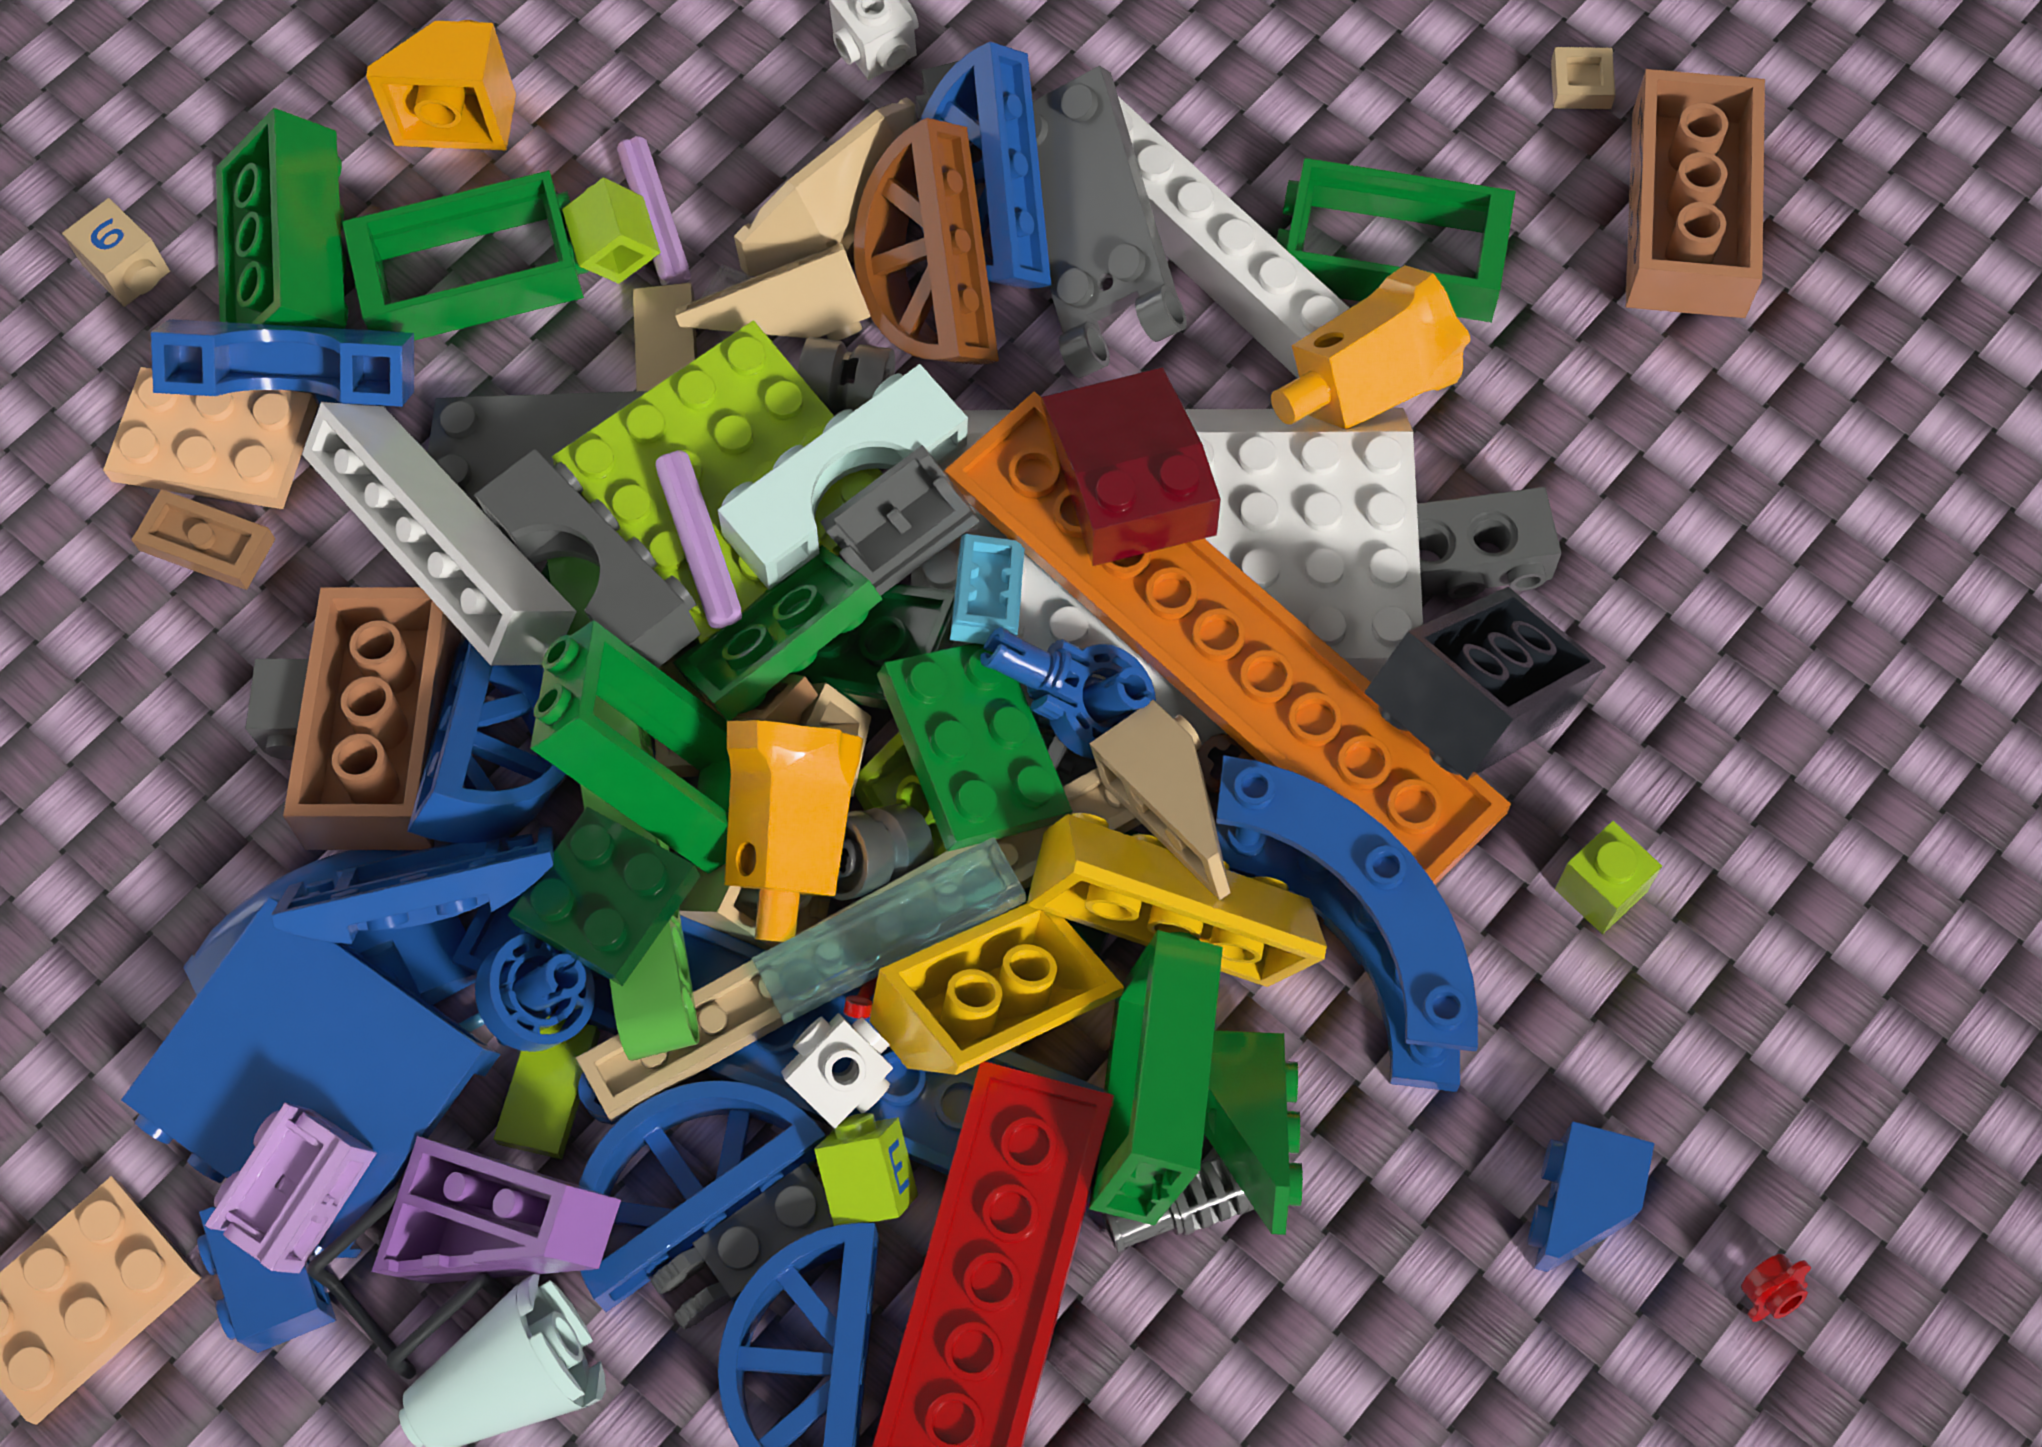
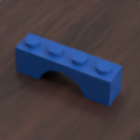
(237, 357)

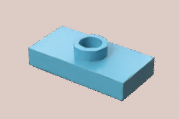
(986, 588)

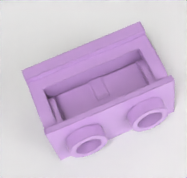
(289, 1187)

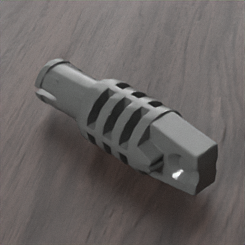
(1206, 1200)

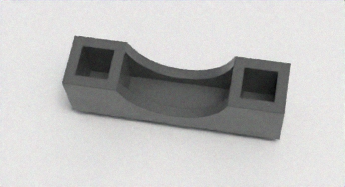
(549, 519)

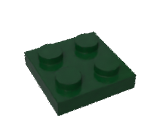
(605, 896)

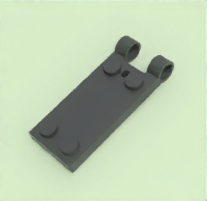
(1098, 222)
(488, 434)

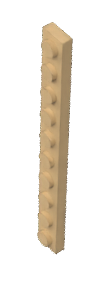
(738, 1006)

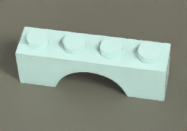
(774, 517)

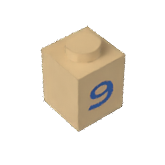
(116, 252)

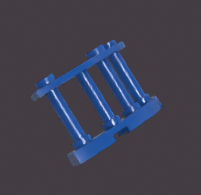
(1370, 899)

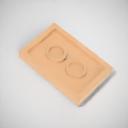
(212, 446)
(83, 1297)

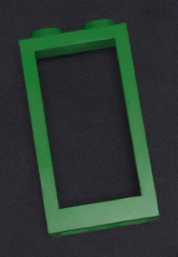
(1405, 199)
(453, 220)
(614, 767)
(1158, 1078)

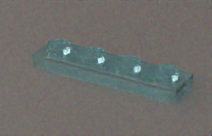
(888, 928)

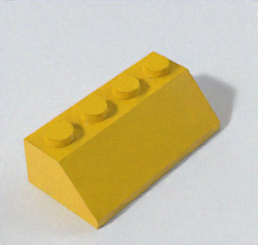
(1140, 887)

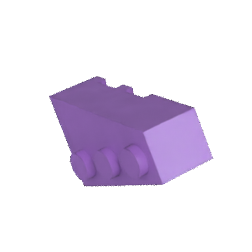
(484, 1215)

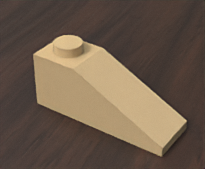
(795, 300)
(1158, 777)

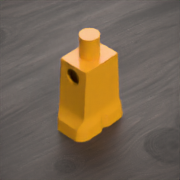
(1376, 354)
(787, 815)

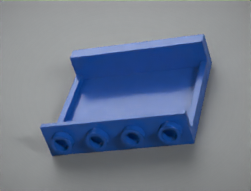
(309, 1031)

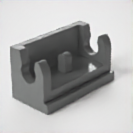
(900, 520)

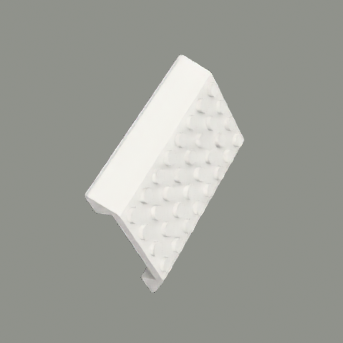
(1303, 512)

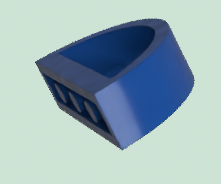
(997, 87)
(480, 812)
(736, 1183)
(846, 1335)

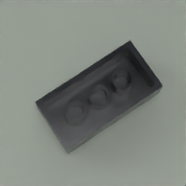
(1483, 681)

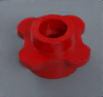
(1776, 1287)

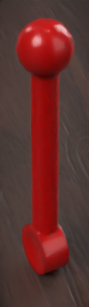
(861, 1005)

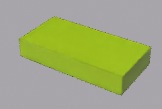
(545, 1095)

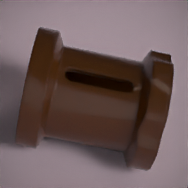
(1217, 745)

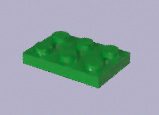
(778, 634)
(973, 746)

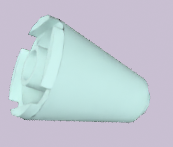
(506, 1372)

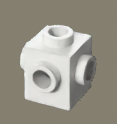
(874, 33)
(839, 1093)

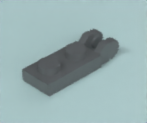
(746, 1242)

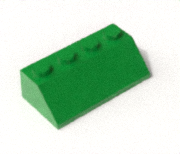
(281, 226)

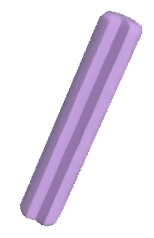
(644, 180)
(698, 539)

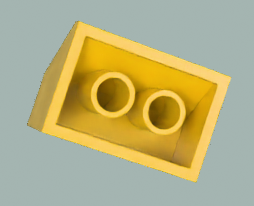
(988, 990)

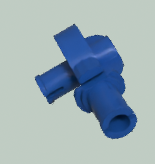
(1063, 684)
(526, 992)

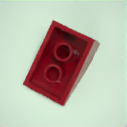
(1133, 466)

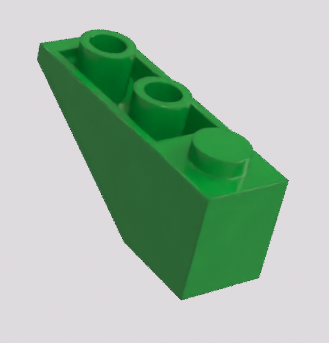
(1251, 1120)

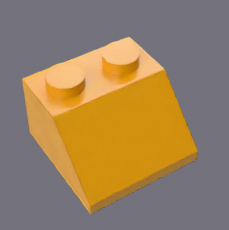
(446, 88)

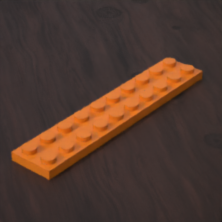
(1230, 651)

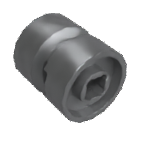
(828, 366)
(881, 848)

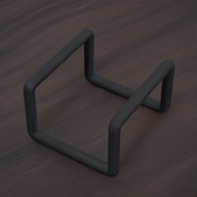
(396, 1355)

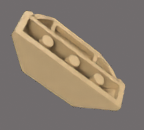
(823, 198)

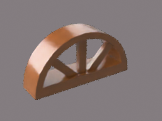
(936, 165)

